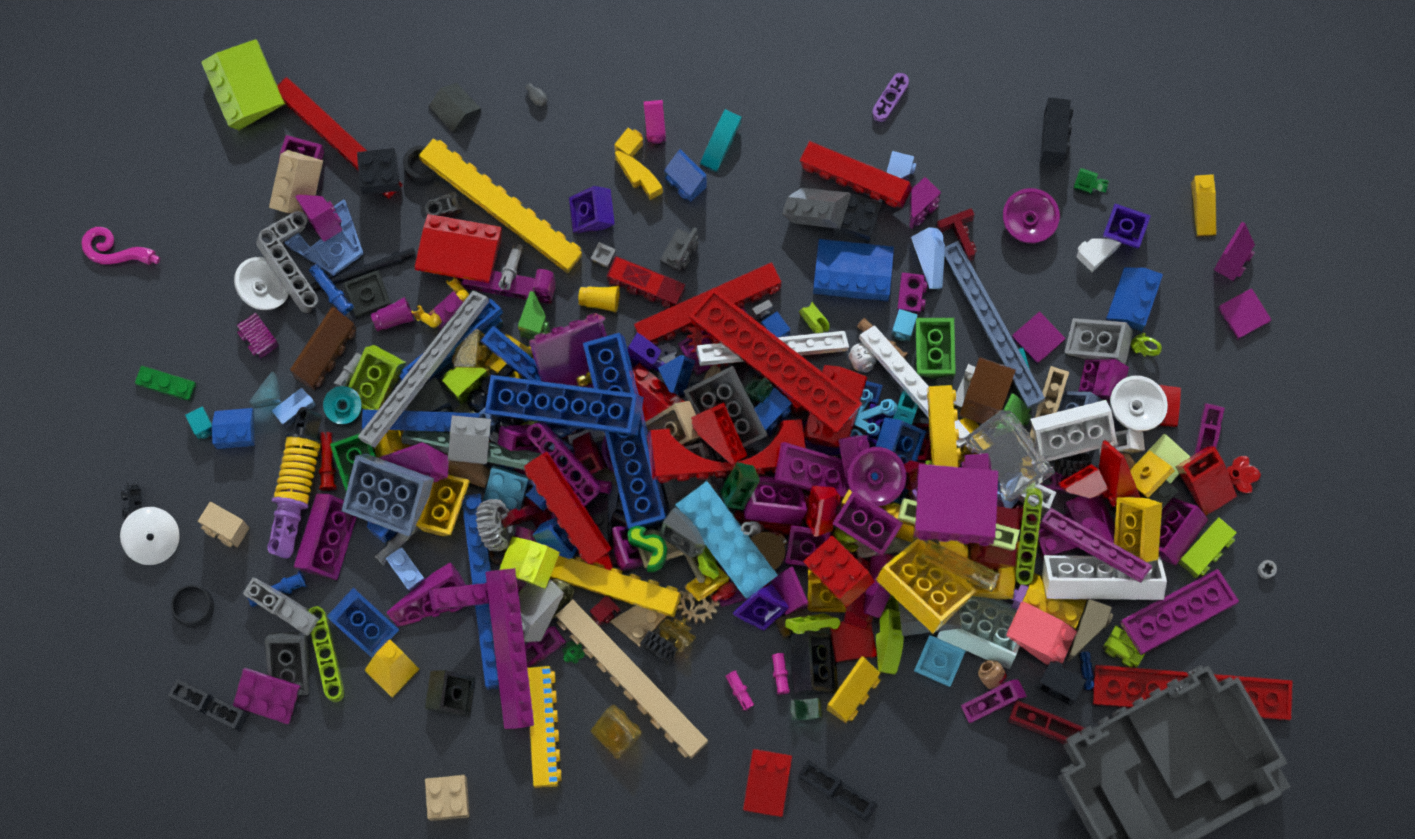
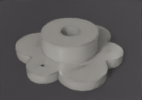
(667, 348)

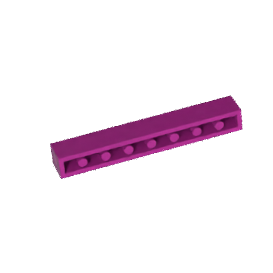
(509, 648)

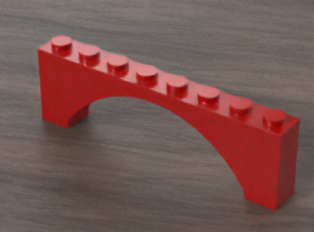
(674, 461)

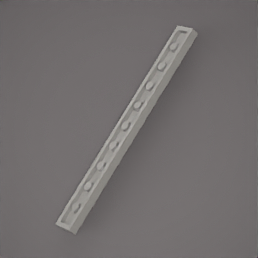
(423, 369)

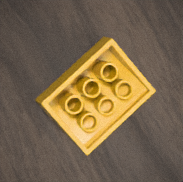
(924, 588)

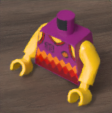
(446, 309)

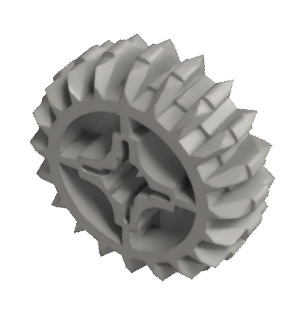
(491, 527)

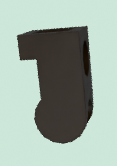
(780, 622)

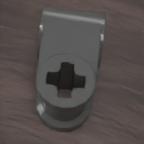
(444, 205)

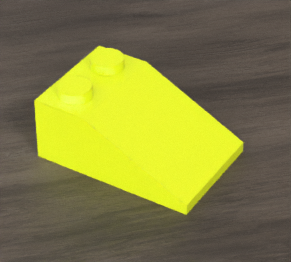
(531, 561)

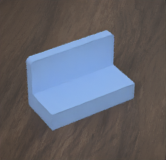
(287, 409)

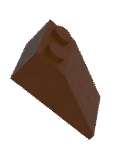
(987, 390)

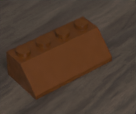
(323, 349)

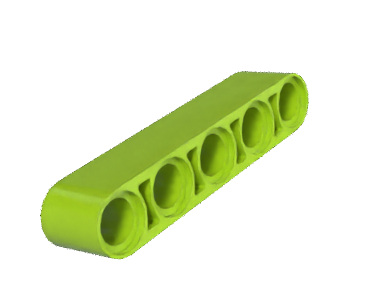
(1029, 545)
(331, 661)

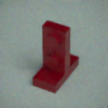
(961, 231)
(528, 513)

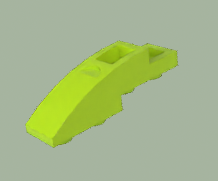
(890, 639)

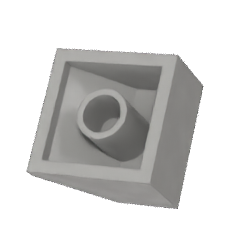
(469, 439)

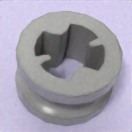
(1262, 566)

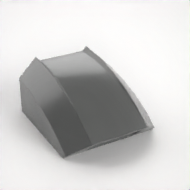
(682, 533)

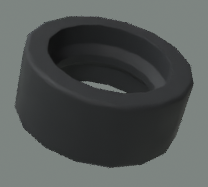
(420, 178)

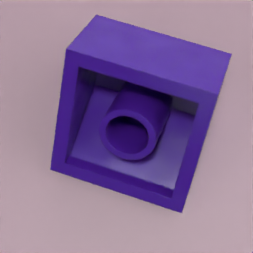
(591, 210)
(1126, 226)

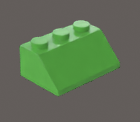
(935, 347)

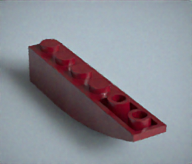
(1043, 722)

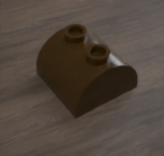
(771, 547)

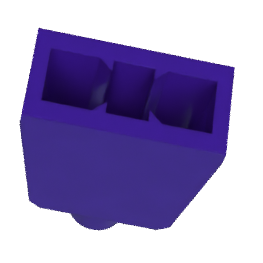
(645, 353)

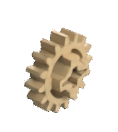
(708, 608)

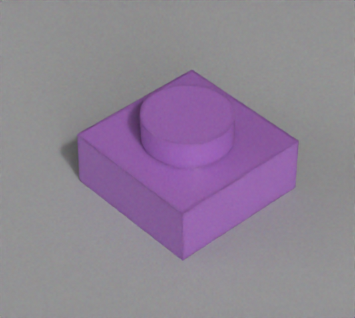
(1019, 596)

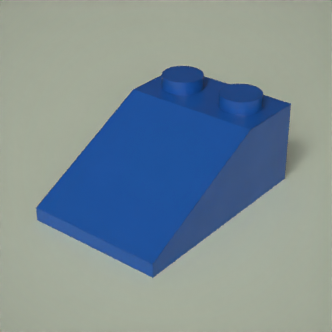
(362, 622)

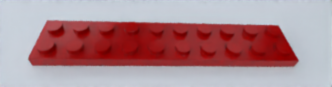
(775, 360)
(1124, 685)

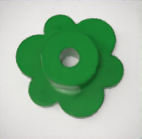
(572, 646)

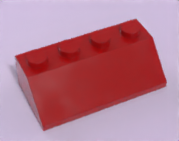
(853, 383)
(655, 393)

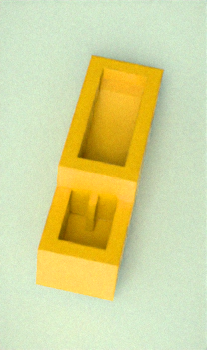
(639, 175)

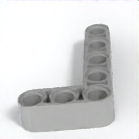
(278, 264)

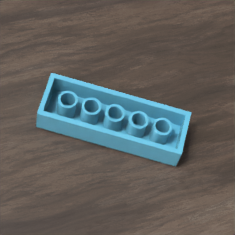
(726, 540)

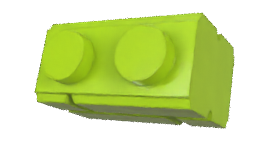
(1121, 646)

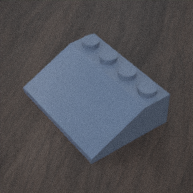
(386, 494)

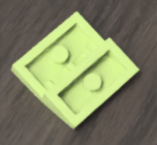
(1170, 453)

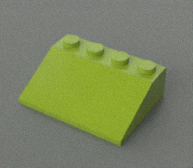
(242, 84)

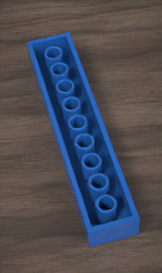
(639, 494)

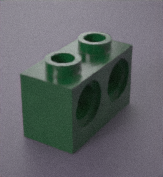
(740, 486)

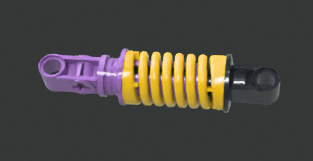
(294, 481)

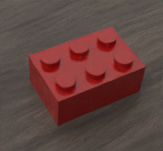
(839, 571)

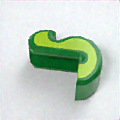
(650, 543)

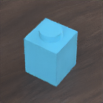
(904, 325)

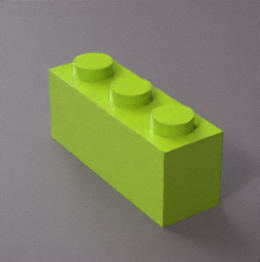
(1208, 548)

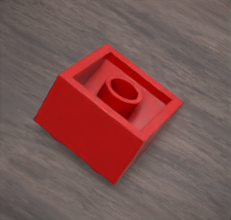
(822, 509)

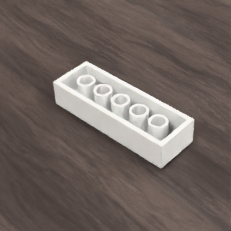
(1093, 579)

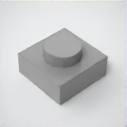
(603, 255)
(762, 310)

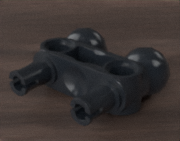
(477, 399)

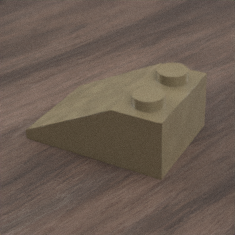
(1092, 621)

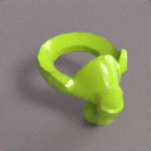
(1138, 345)

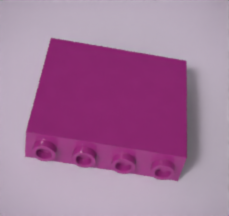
(561, 353)
(956, 504)

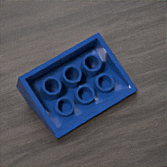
(853, 270)

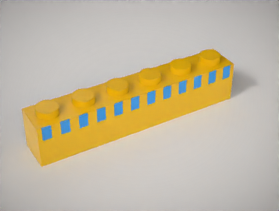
(543, 732)

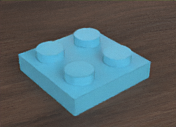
(506, 486)
(939, 661)

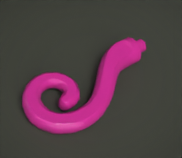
(135, 253)

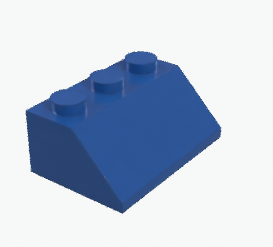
(1134, 297)

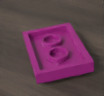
(266, 695)

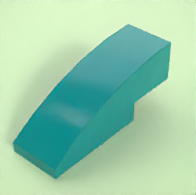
(721, 140)

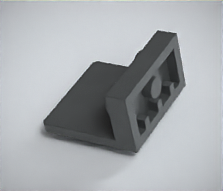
(679, 249)

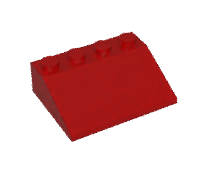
(458, 248)

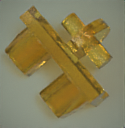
(679, 631)

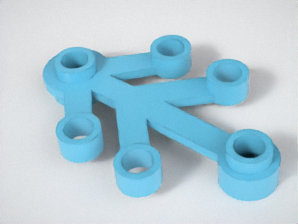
(861, 416)

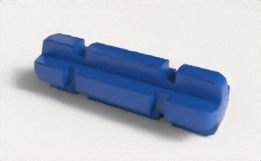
(1087, 671)

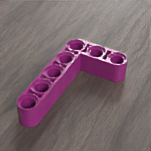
(542, 285)
(567, 470)

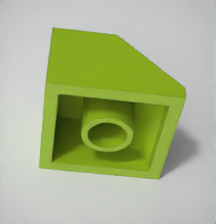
(463, 381)

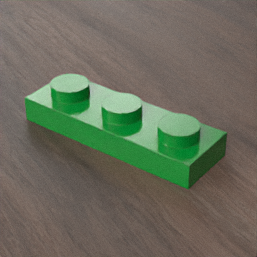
(165, 383)

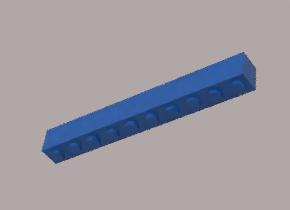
(479, 564)

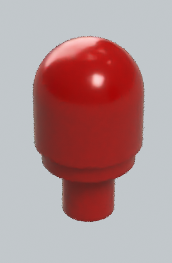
(725, 592)

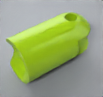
(814, 319)
(846, 540)

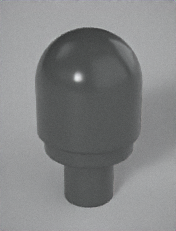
(536, 95)

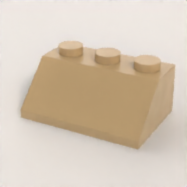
(295, 176)

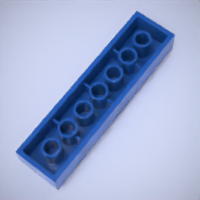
(564, 405)

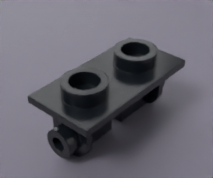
(129, 496)

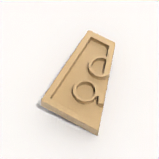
(637, 622)

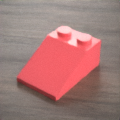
(1041, 634)

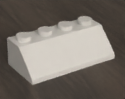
(1074, 430)

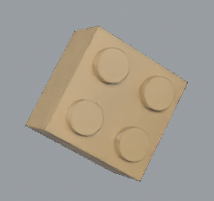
(225, 525)
(447, 797)

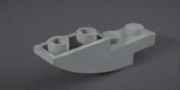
(281, 605)

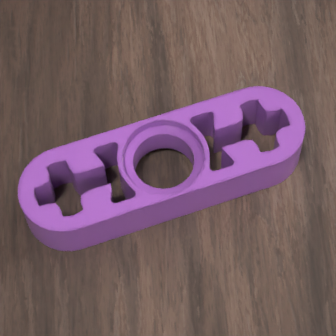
(893, 83)

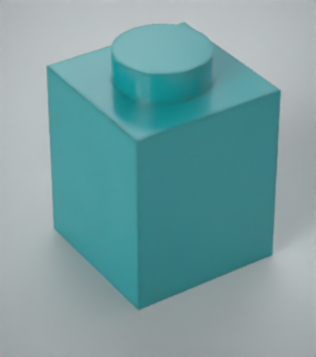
(200, 423)

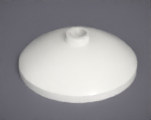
(258, 273)
(1143, 394)
(147, 521)

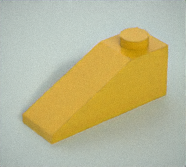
(1204, 204)

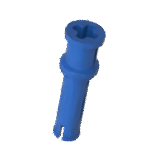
(335, 296)
(287, 585)

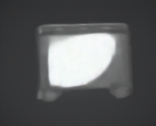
(1011, 453)

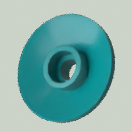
(332, 405)

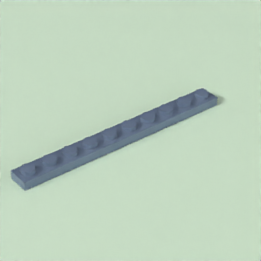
(993, 324)

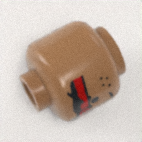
(992, 674)

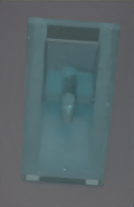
(268, 393)

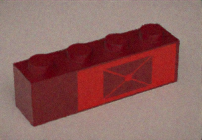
(645, 282)

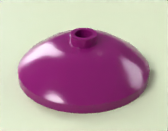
(1032, 204)
(889, 470)

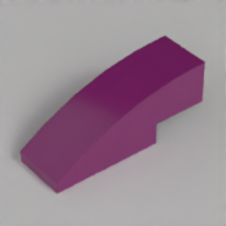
(1209, 426)
(539, 650)

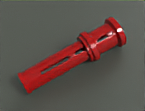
(327, 470)

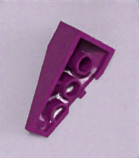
(418, 603)

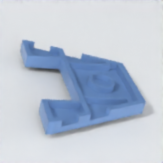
(335, 252)

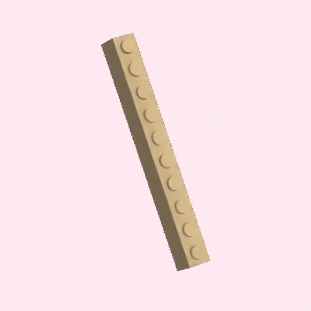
(632, 679)

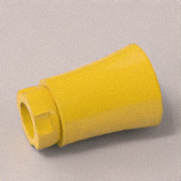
(600, 297)

